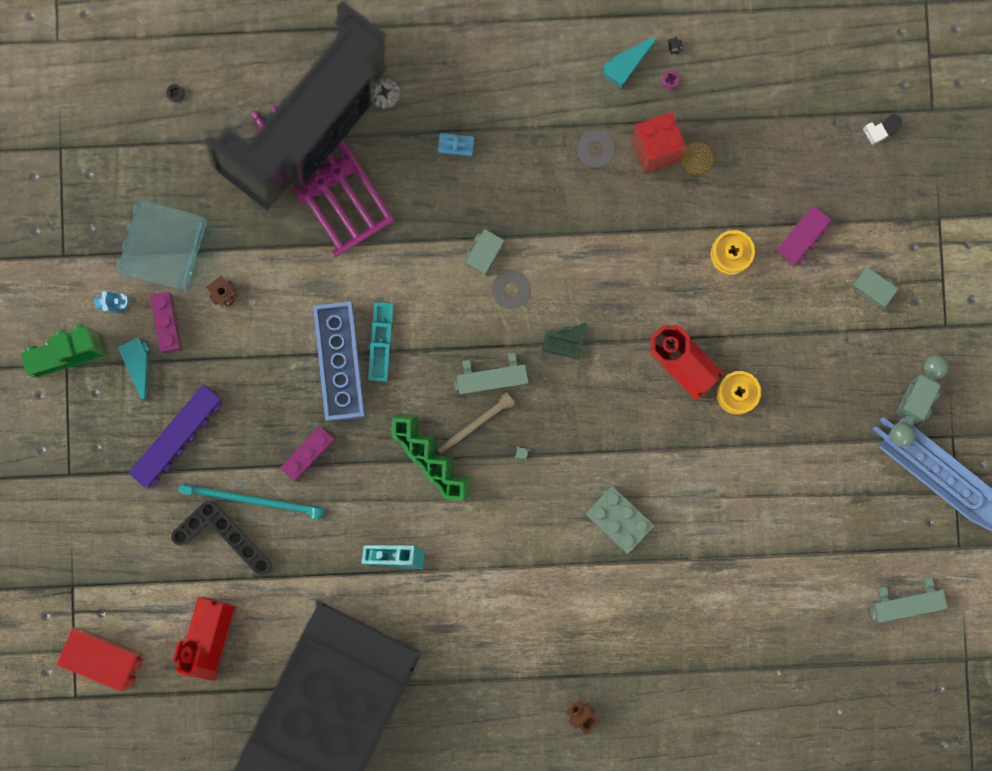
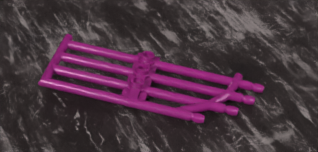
(326, 178)

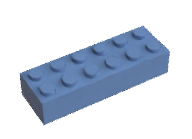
(339, 361)

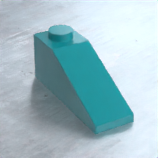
(624, 64)
(137, 362)
(393, 556)

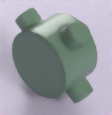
(521, 453)

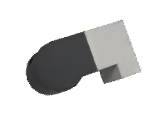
(884, 129)

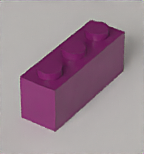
(803, 236)
(166, 322)
(307, 454)

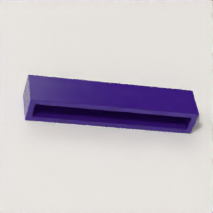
(175, 437)

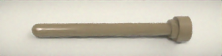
(505, 402)

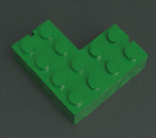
(64, 351)

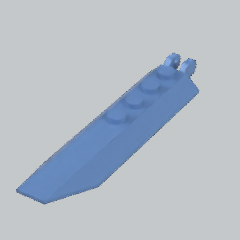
(942, 475)

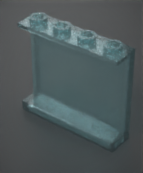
(161, 245)

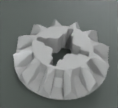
(393, 95)

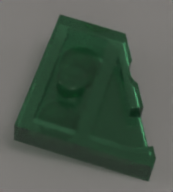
(565, 341)

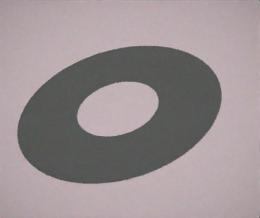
(608, 148)
(511, 302)

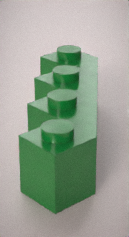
(421, 450)

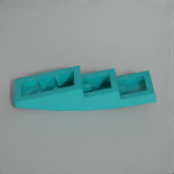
(380, 341)

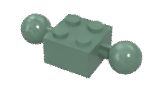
(918, 400)

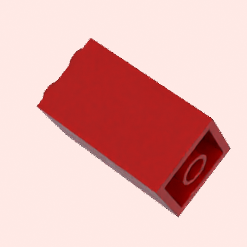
(658, 142)
(100, 659)

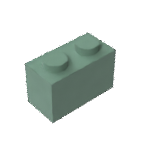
(484, 252)
(874, 287)

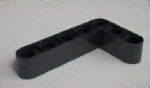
(226, 534)

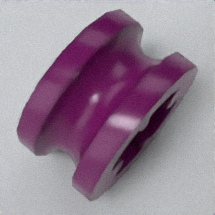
(665, 77)

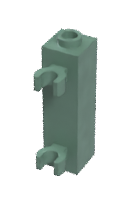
(491, 379)
(910, 605)

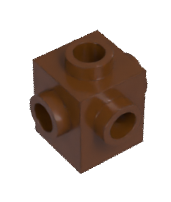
(217, 287)
(582, 716)

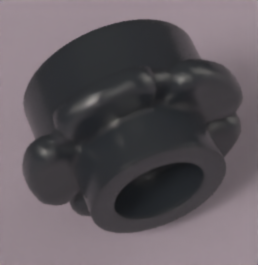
(675, 45)

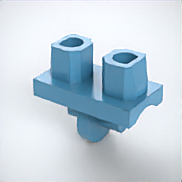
(455, 144)
(112, 302)

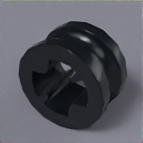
(181, 93)

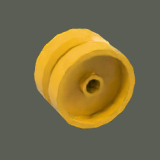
(737, 242)
(749, 389)

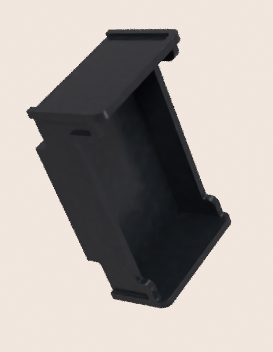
(309, 119)
(330, 698)

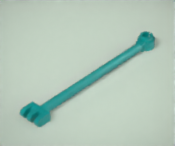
(314, 511)

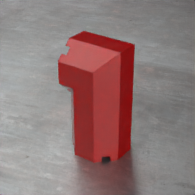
(683, 360)
(206, 639)

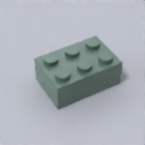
(619, 520)

